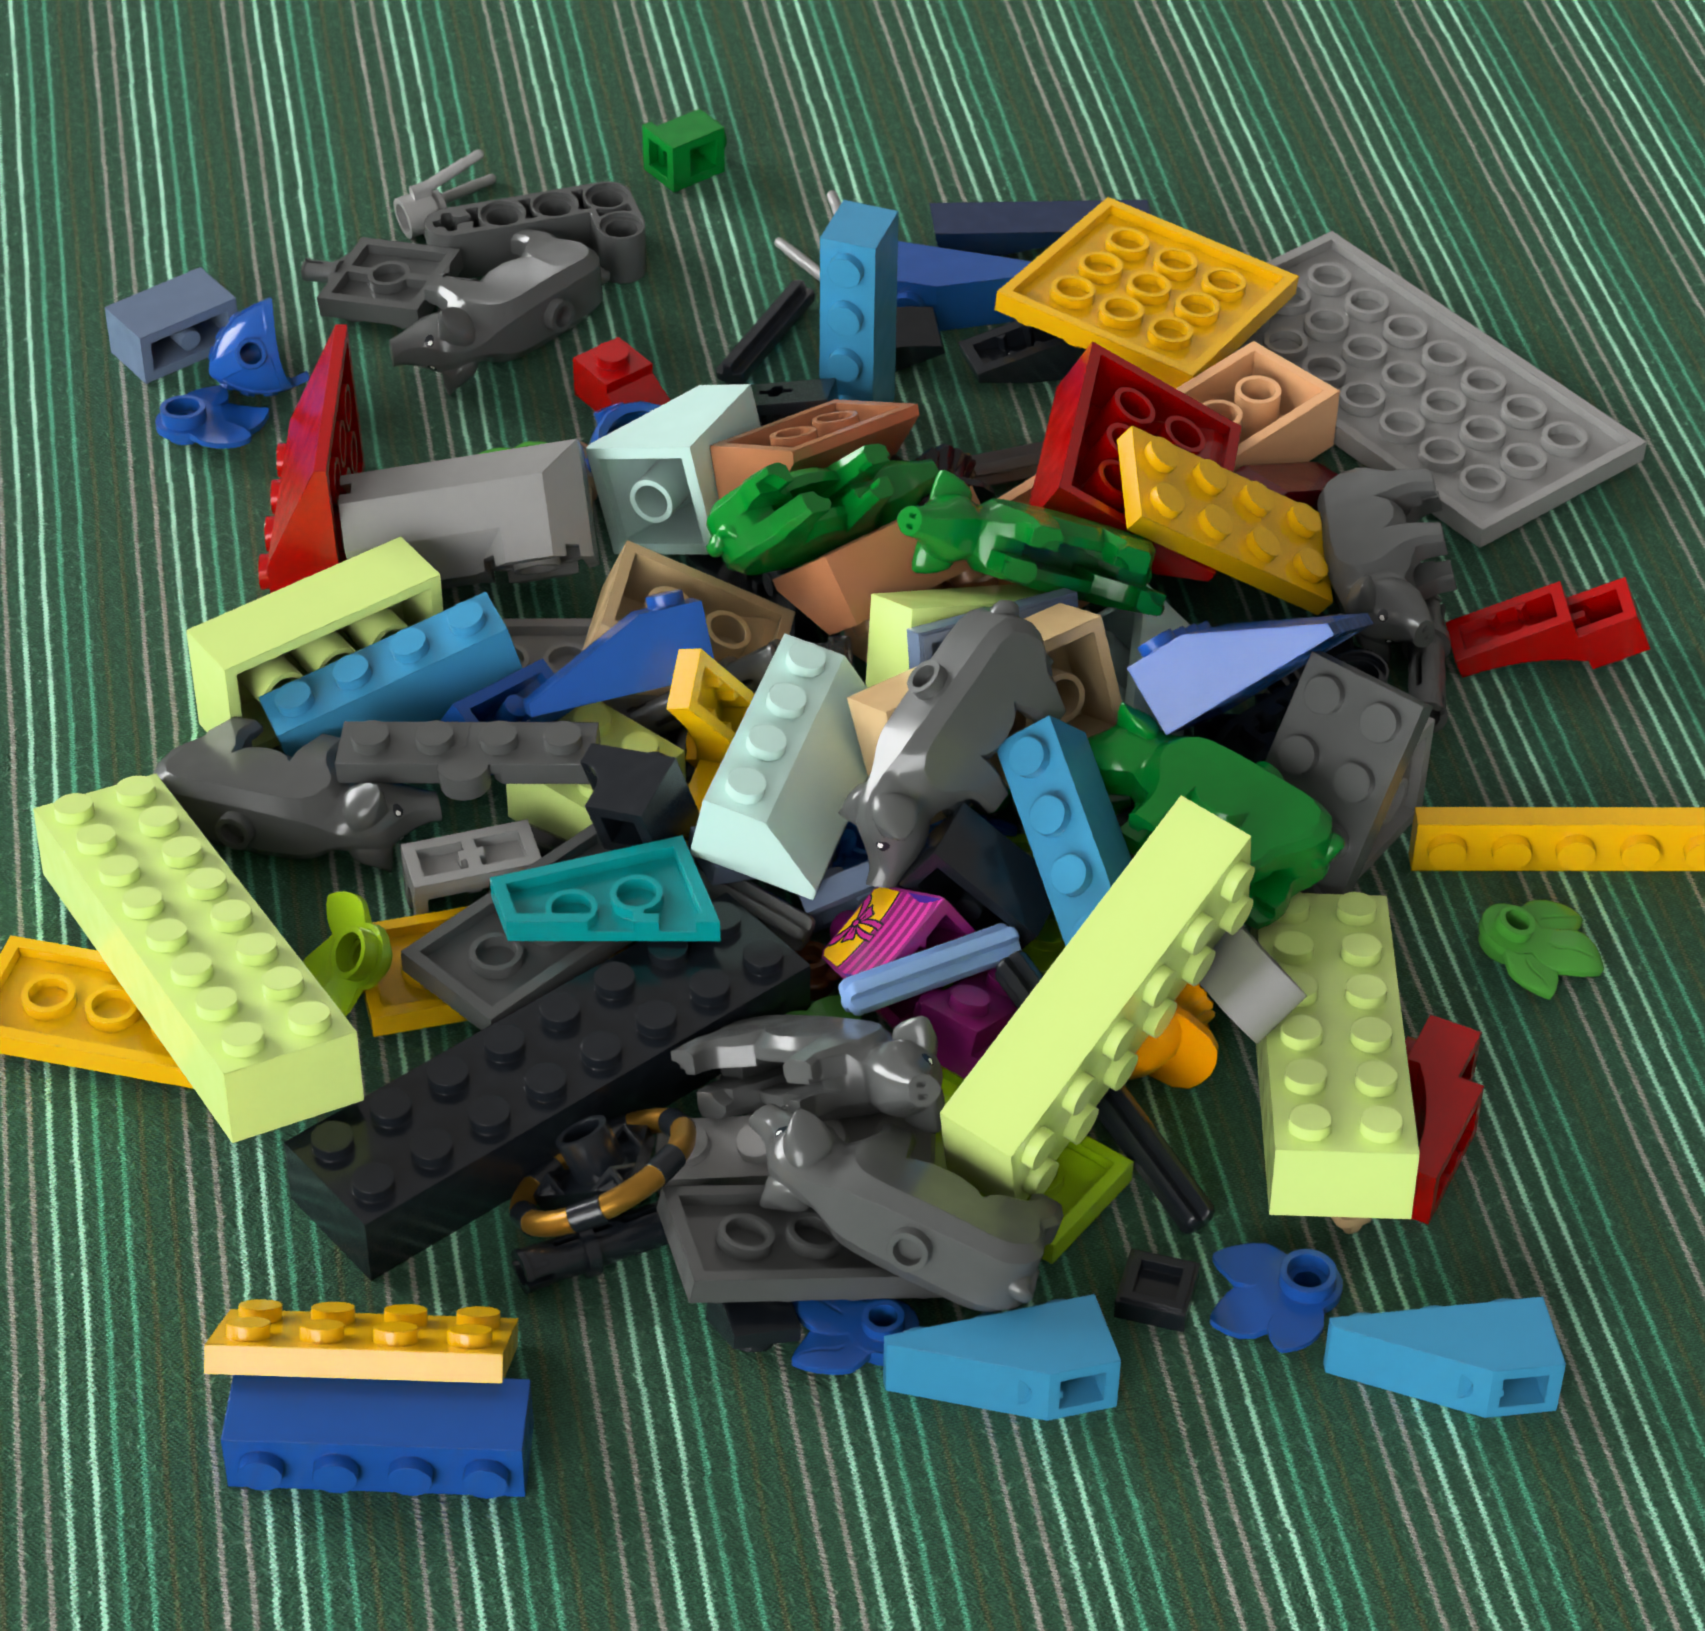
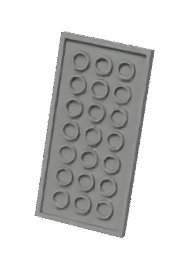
(1439, 394)

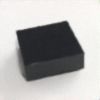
(1157, 1290)

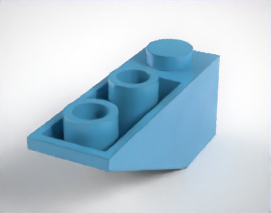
(1464, 1356)
(1017, 1362)

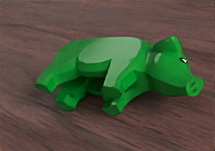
(799, 515)
(1031, 547)
(1286, 825)

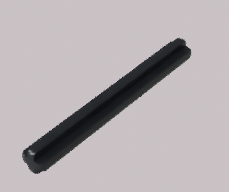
(1127, 1123)

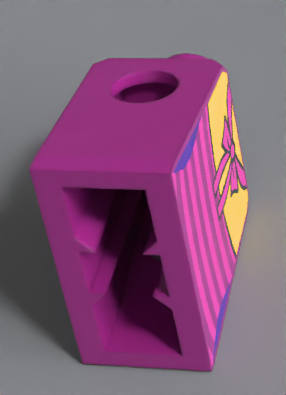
(887, 928)

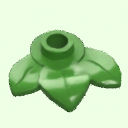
(1538, 944)

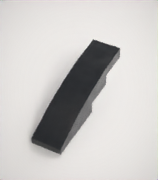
(1018, 355)

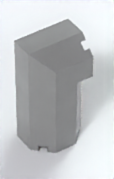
(479, 513)

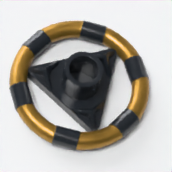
(601, 1171)

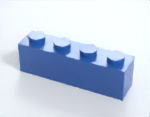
(379, 1435)

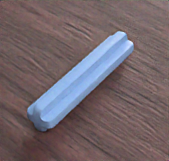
(928, 969)

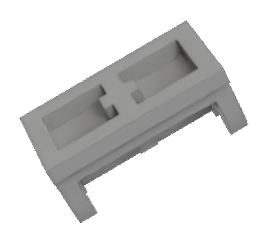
(464, 861)

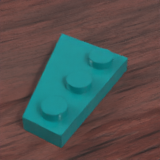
(609, 896)

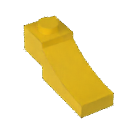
(707, 704)

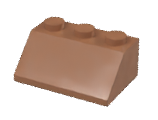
(812, 439)
(840, 583)

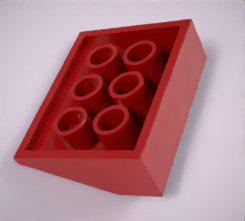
(1080, 447)
(319, 448)

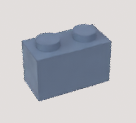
(169, 324)

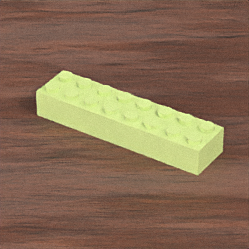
(199, 957)

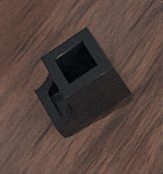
(636, 796)

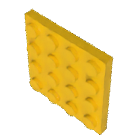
(1146, 292)

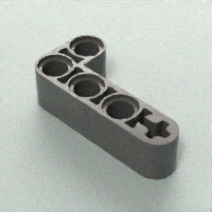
(593, 213)

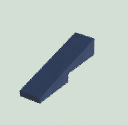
(1009, 226)

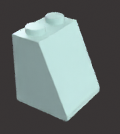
(659, 468)

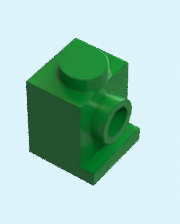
(684, 150)

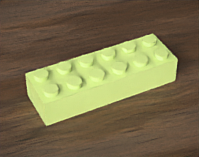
(1099, 1004)
(1337, 1066)

